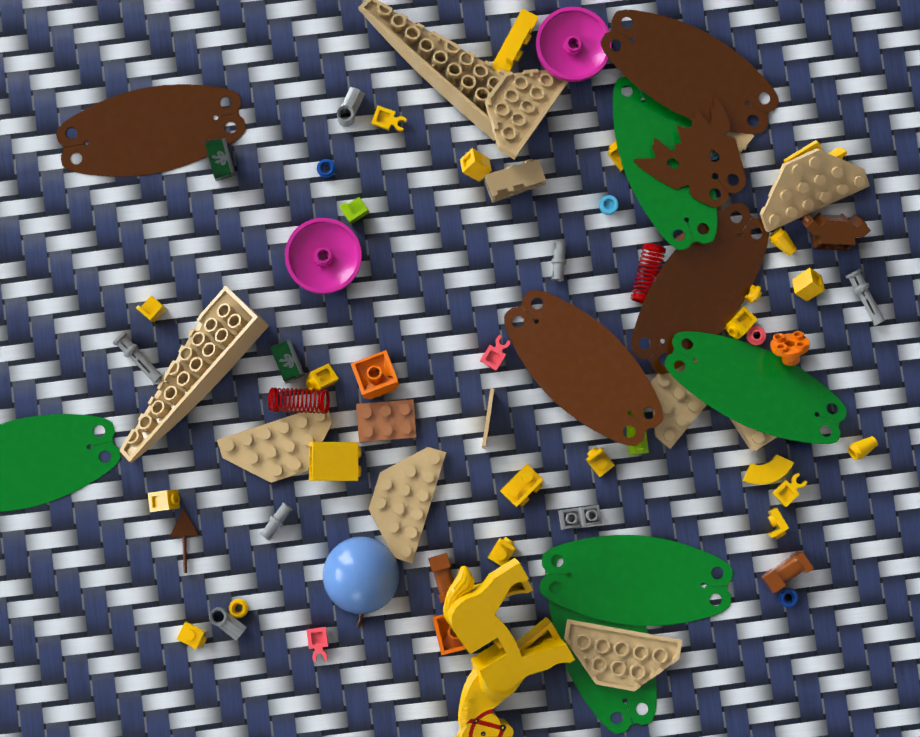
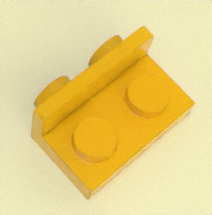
(521, 486)

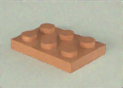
(386, 420)

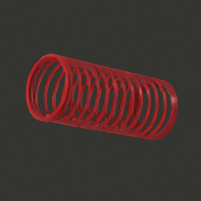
(655, 248)
(274, 402)

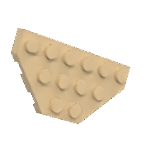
(519, 106)
(809, 185)
(678, 407)
(278, 447)
(404, 499)
(620, 655)

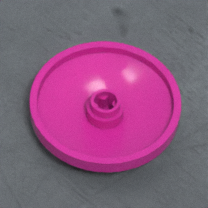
(571, 44)
(323, 256)

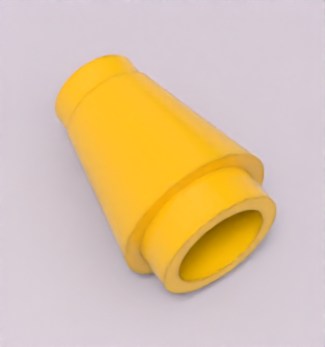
(782, 240)
(861, 448)

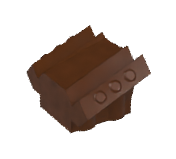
(835, 231)

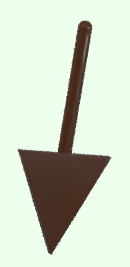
(182, 529)

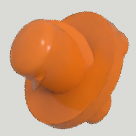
(790, 347)

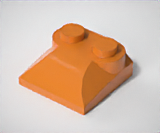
(375, 375)
(446, 637)

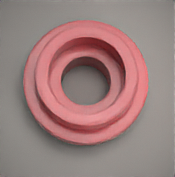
(751, 339)

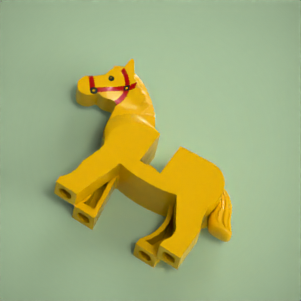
(506, 663)

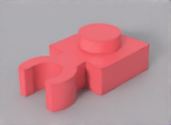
(494, 356)
(318, 639)

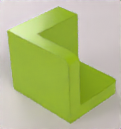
(354, 210)

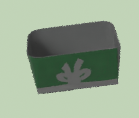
(220, 159)
(287, 361)

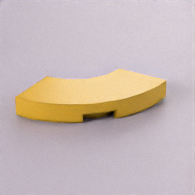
(768, 472)

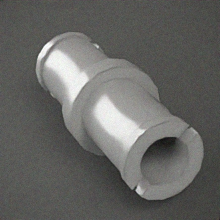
(558, 261)
(276, 521)

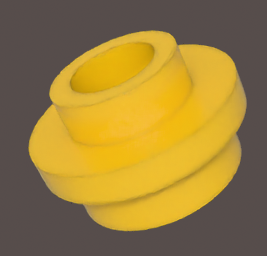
(754, 294)
(232, 608)

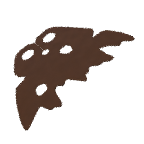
(694, 158)

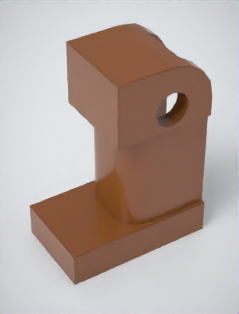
(785, 571)
(443, 575)

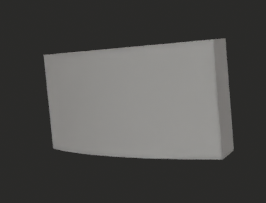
(579, 517)

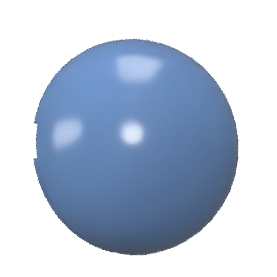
(361, 575)

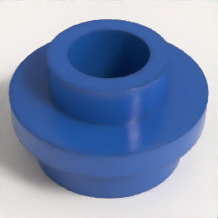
(326, 162)
(794, 597)

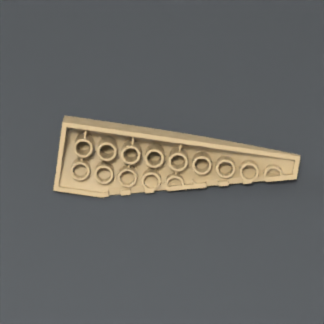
(446, 67)
(214, 347)

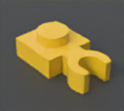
(386, 118)
(787, 492)

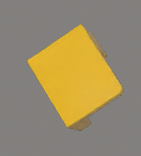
(475, 164)
(808, 284)
(152, 309)

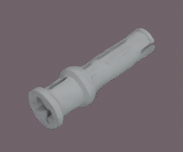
(861, 286)
(131, 350)

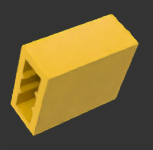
(334, 461)

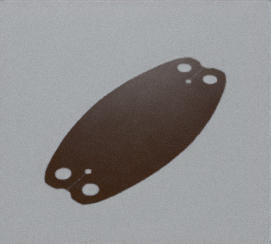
(688, 69)
(149, 130)
(700, 286)
(583, 367)

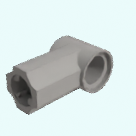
(350, 105)
(229, 624)

